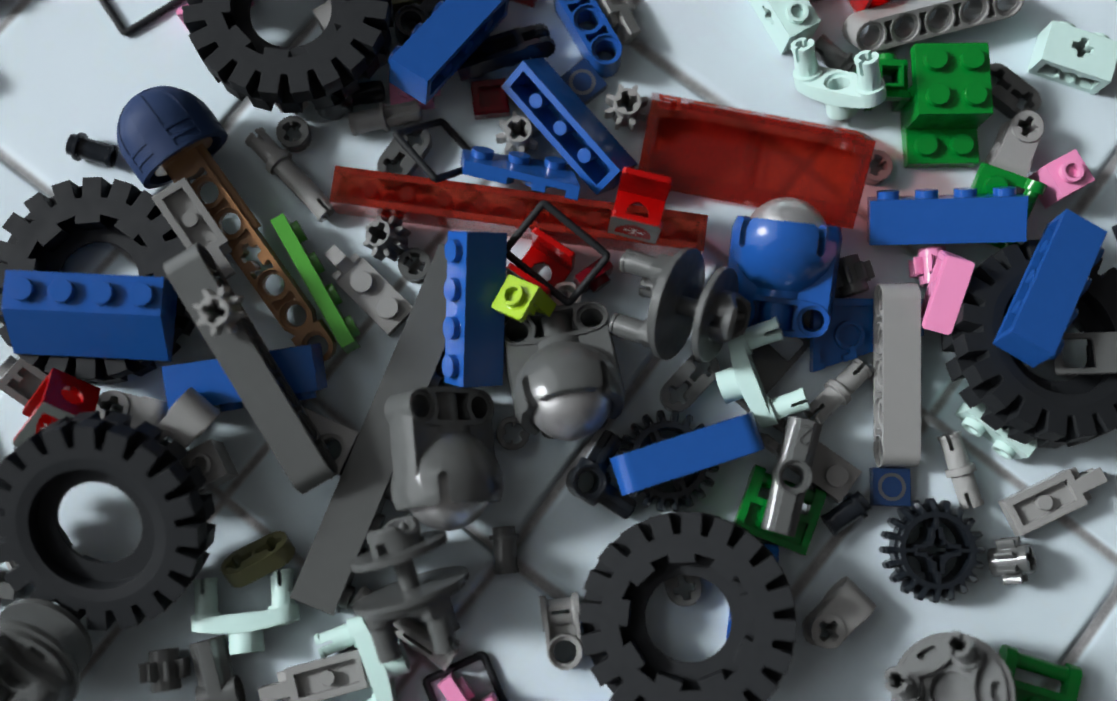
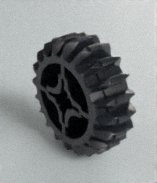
(683, 490)
(932, 564)

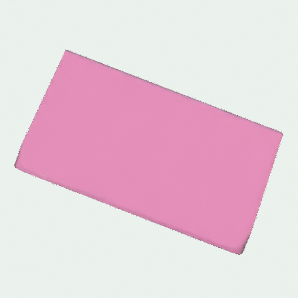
(945, 292)

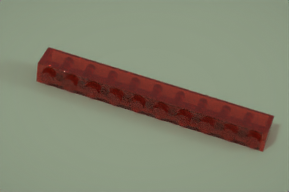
(501, 210)

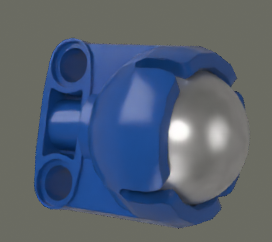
(786, 264)

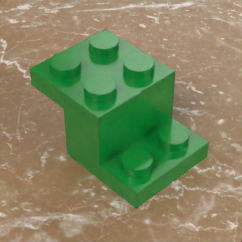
(946, 105)

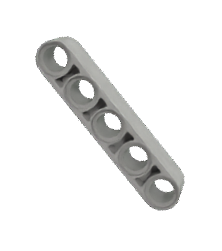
(916, 22)
(897, 375)

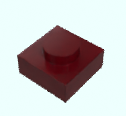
(599, 281)

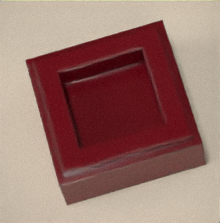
(489, 99)

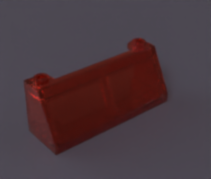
(755, 156)

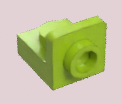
(520, 298)

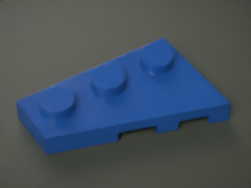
(535, 173)
(848, 334)

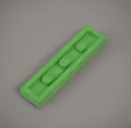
(310, 269)

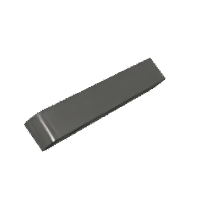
(255, 376)

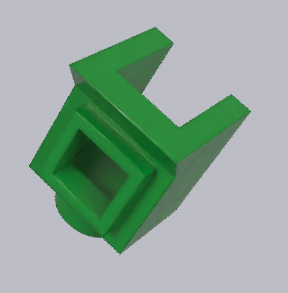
(898, 89)

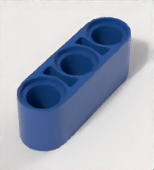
(592, 41)

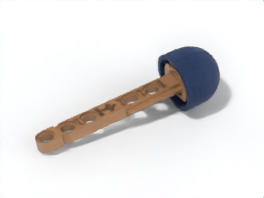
(174, 136)

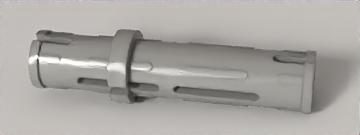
(280, 162)
(414, 635)

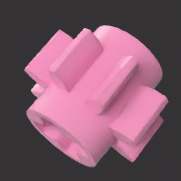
(922, 266)

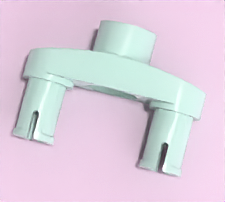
(839, 89)
(744, 381)
(247, 628)
(380, 675)

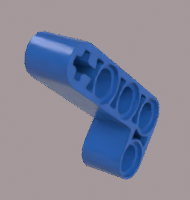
(687, 453)

